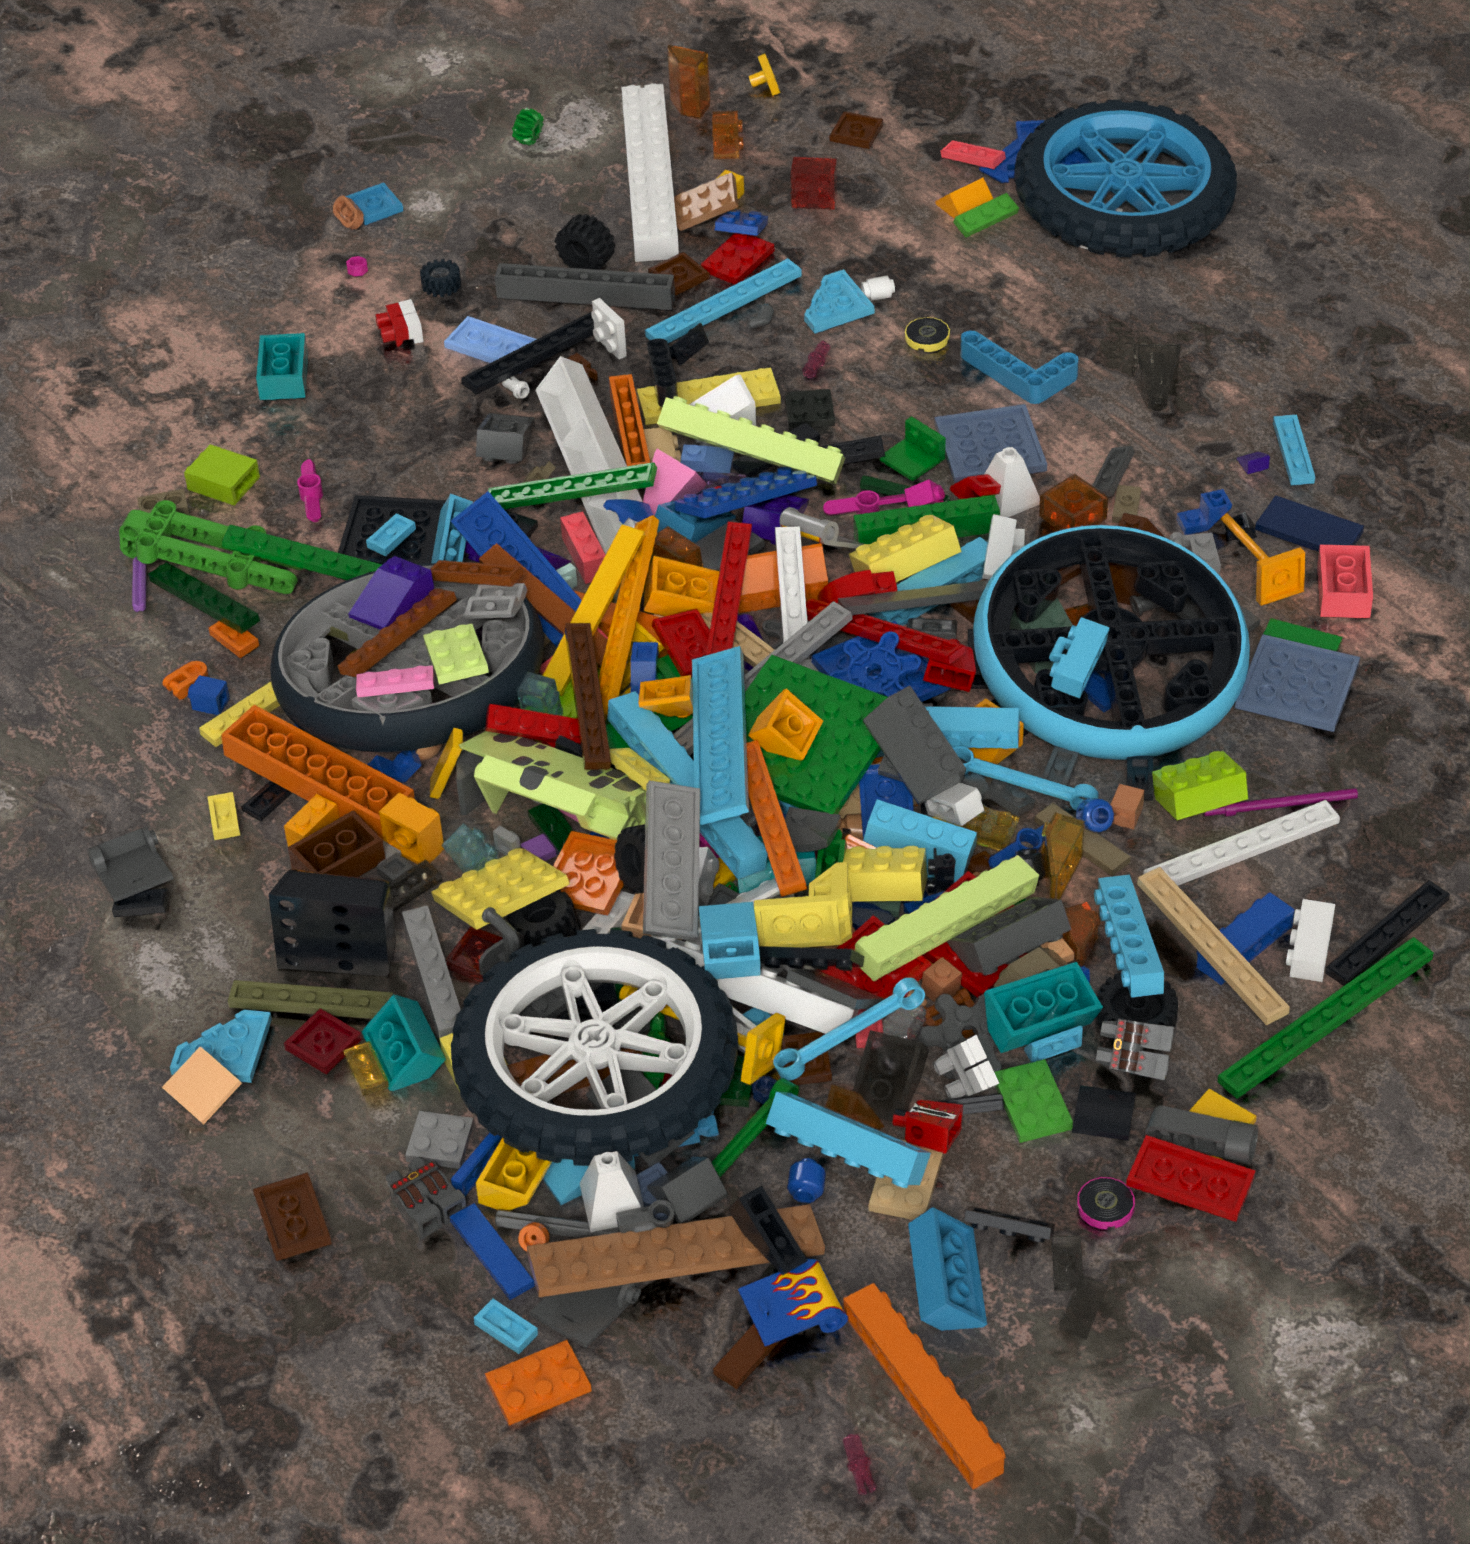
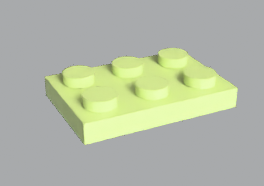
(455, 653)

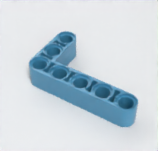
(1016, 375)

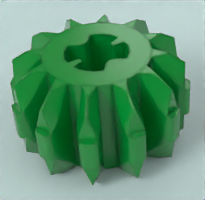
(527, 126)

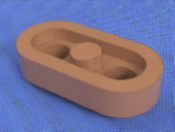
(348, 212)

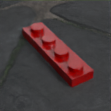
(530, 724)

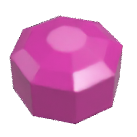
(357, 266)

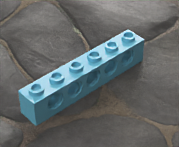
(1129, 936)

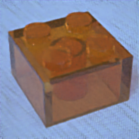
(1073, 504)

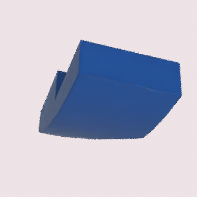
(628, 509)

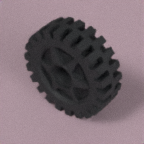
(1150, 1009)

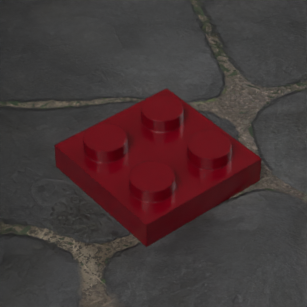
(322, 1041)

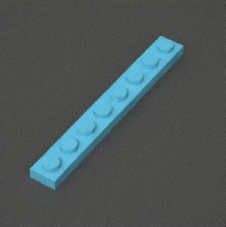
(725, 301)

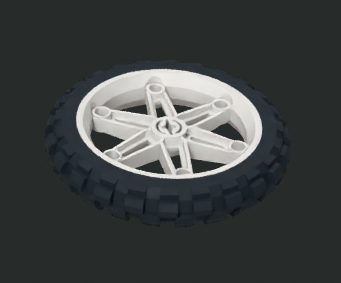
(555, 1133)

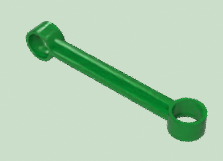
(751, 1129)

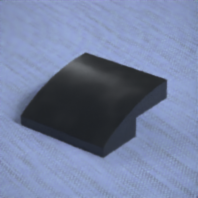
(1104, 1112)

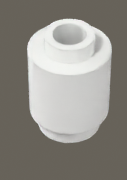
(878, 288)

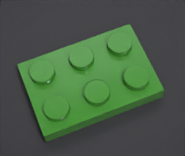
(1033, 1101)

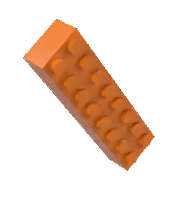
(309, 766)

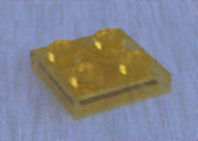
(993, 828)

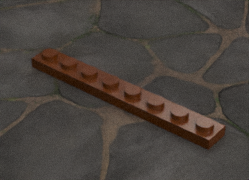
(587, 696)

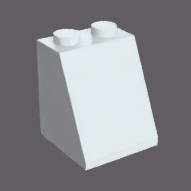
(731, 398)

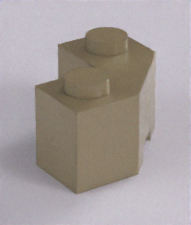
(1029, 965)

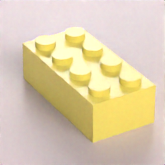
(908, 549)

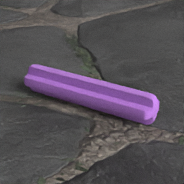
(139, 585)

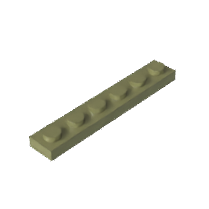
(306, 999)

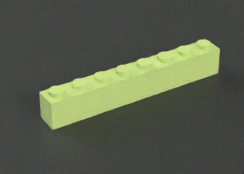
(751, 440)
(946, 917)

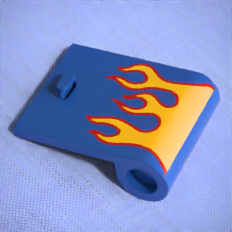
(793, 1303)

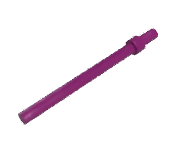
(1232, 809)

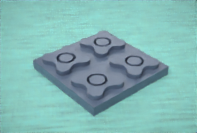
(979, 435)
(1298, 683)

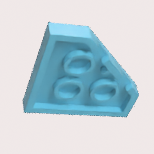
(837, 303)
(233, 1045)

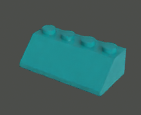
(1040, 1006)

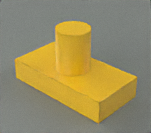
(764, 76)

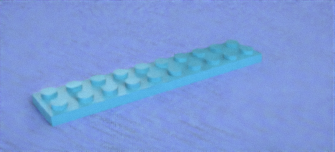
(720, 735)

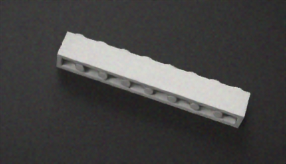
(775, 994)

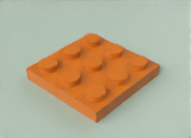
(590, 871)

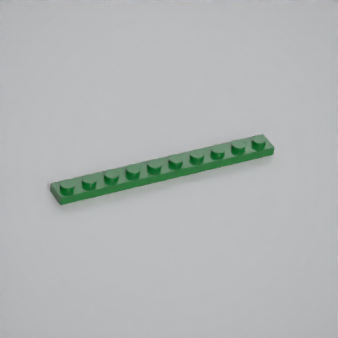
(1324, 1017)

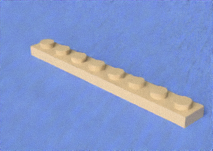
(1213, 946)

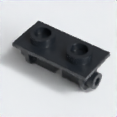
(689, 344)
(942, 871)

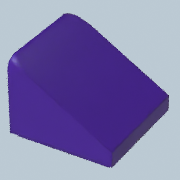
(1254, 462)

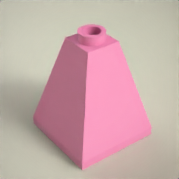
(671, 481)

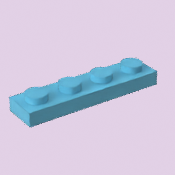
(1293, 450)

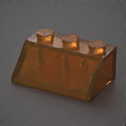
(689, 80)

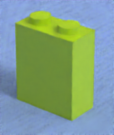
(222, 474)

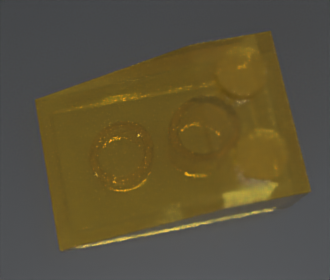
(1061, 852)

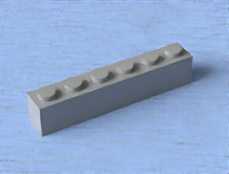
(431, 969)

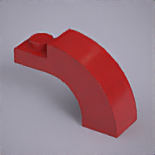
(858, 584)

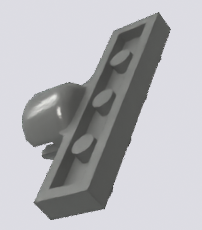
(1001, 792)

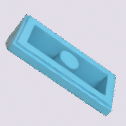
(1054, 1044)

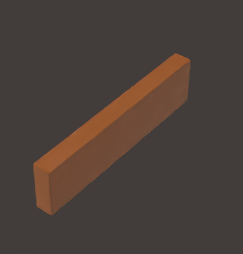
(476, 573)

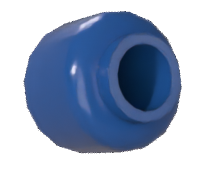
(1096, 813)
(806, 1180)

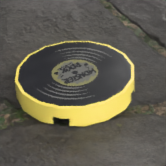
(927, 334)

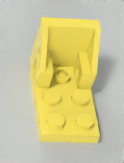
(809, 920)

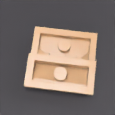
(201, 1085)

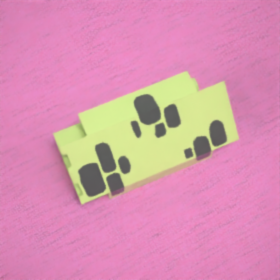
(599, 798)

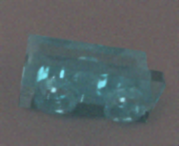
(469, 849)

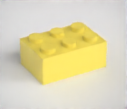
(887, 873)

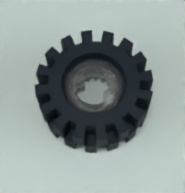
(440, 278)

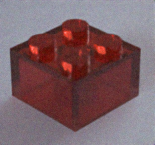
(814, 183)

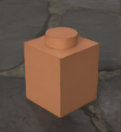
(1127, 806)
(941, 979)

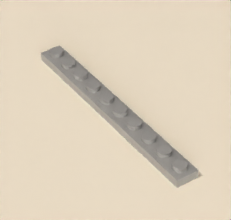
(794, 649)

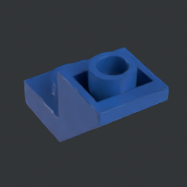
(1212, 508)
(643, 663)
(400, 768)

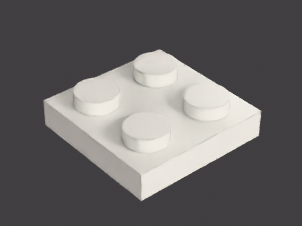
(609, 328)

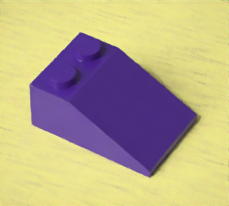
(766, 514)
(392, 592)

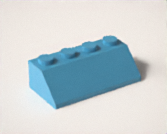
(946, 1272)

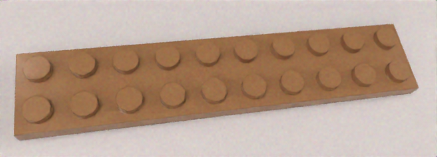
(658, 1253)

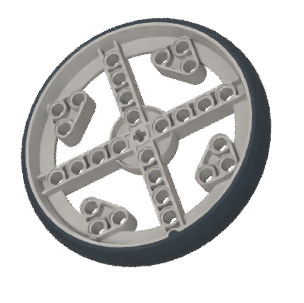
(305, 665)

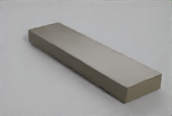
(1095, 847)

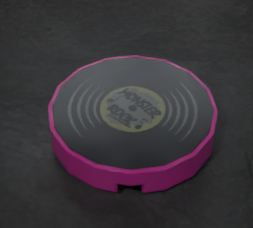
(1105, 1203)

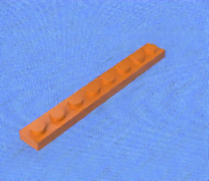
(772, 824)

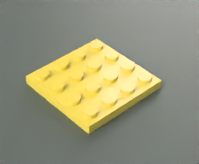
(501, 884)

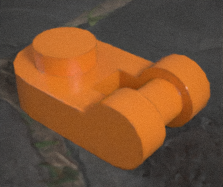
(189, 674)

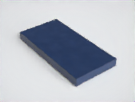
(1306, 525)

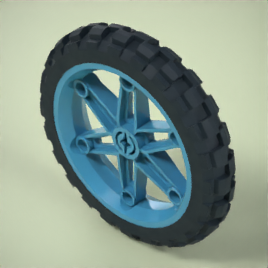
(1098, 226)

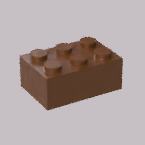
(339, 848)

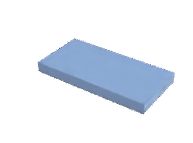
(484, 340)

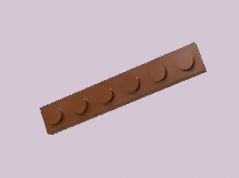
(397, 632)

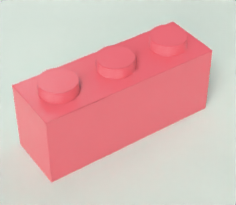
(582, 545)

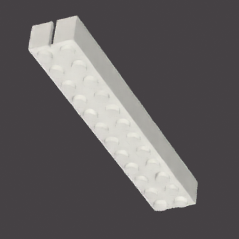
(649, 173)
(584, 439)

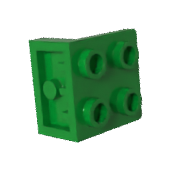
(917, 452)

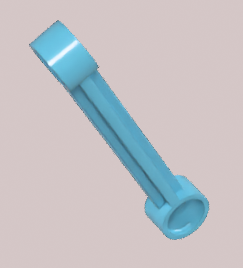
(1025, 780)
(849, 1029)

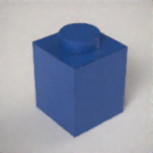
(208, 695)

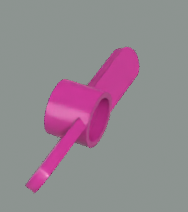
(310, 490)
(864, 502)

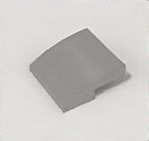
(496, 601)

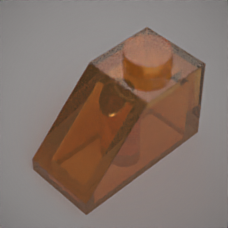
(1083, 930)

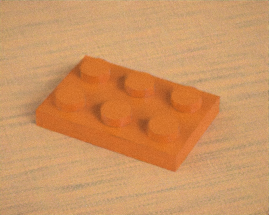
(538, 1382)

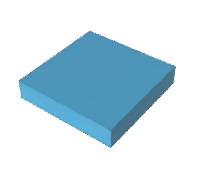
(376, 203)

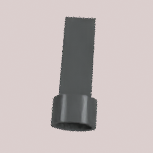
(1204, 1133)

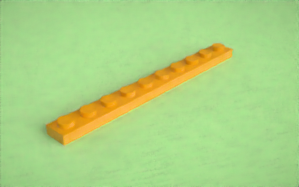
(626, 614)

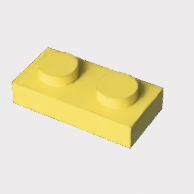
(223, 816)

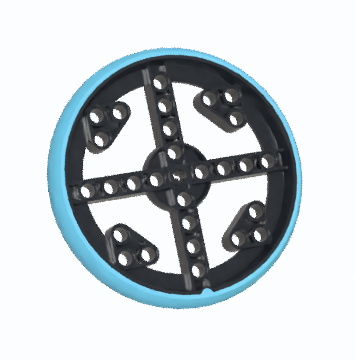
(1165, 575)

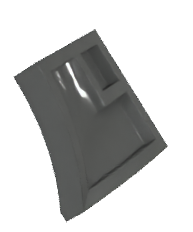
(811, 829)

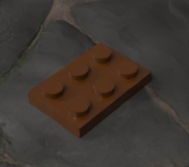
(292, 1216)

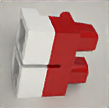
(399, 323)

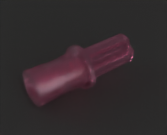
(816, 359)
(859, 1464)

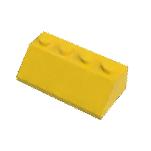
(510, 1178)

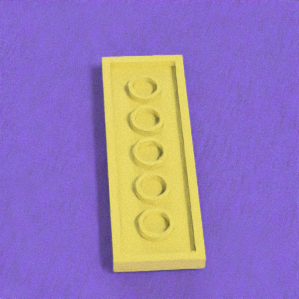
(759, 383)

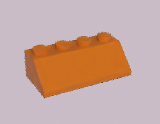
(762, 583)

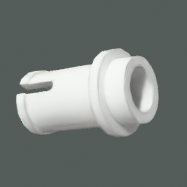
(519, 388)

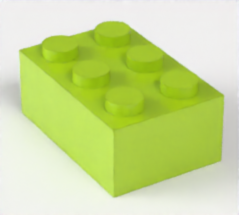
(1200, 785)

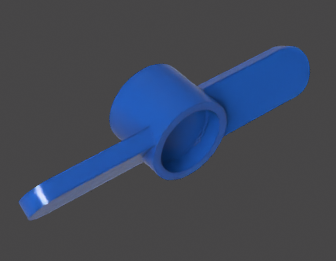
(1028, 835)

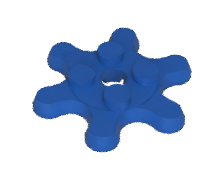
(878, 657)

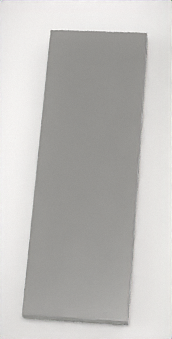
(671, 861)

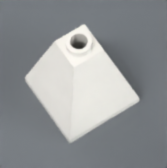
(1017, 487)
(609, 1188)

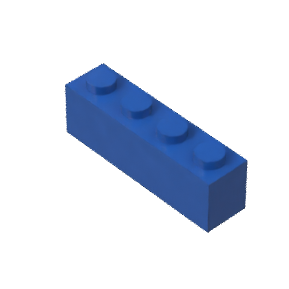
(1253, 931)

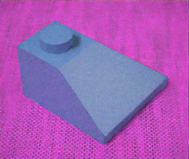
(707, 458)

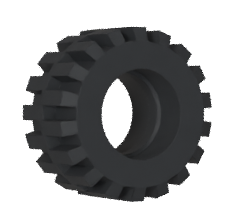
(585, 243)
(631, 857)
(546, 918)

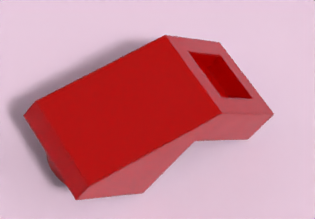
(975, 487)

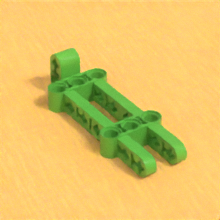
(149, 538)

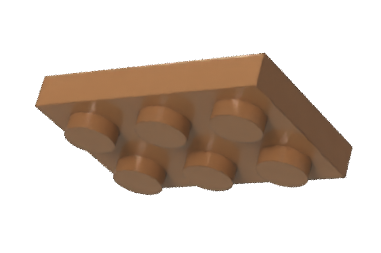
(706, 201)

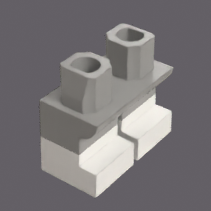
(970, 1081)

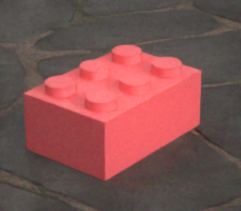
(1345, 581)

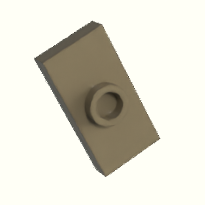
(1126, 501)

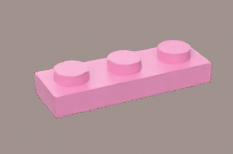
(395, 681)

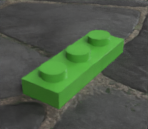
(986, 215)

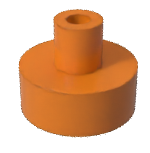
(533, 1234)

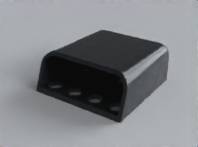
(339, 922)

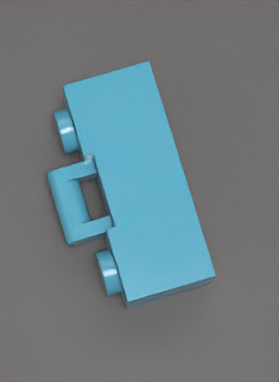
(1084, 648)

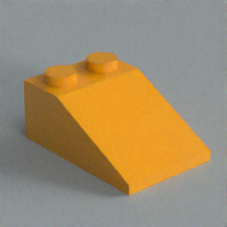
(679, 587)

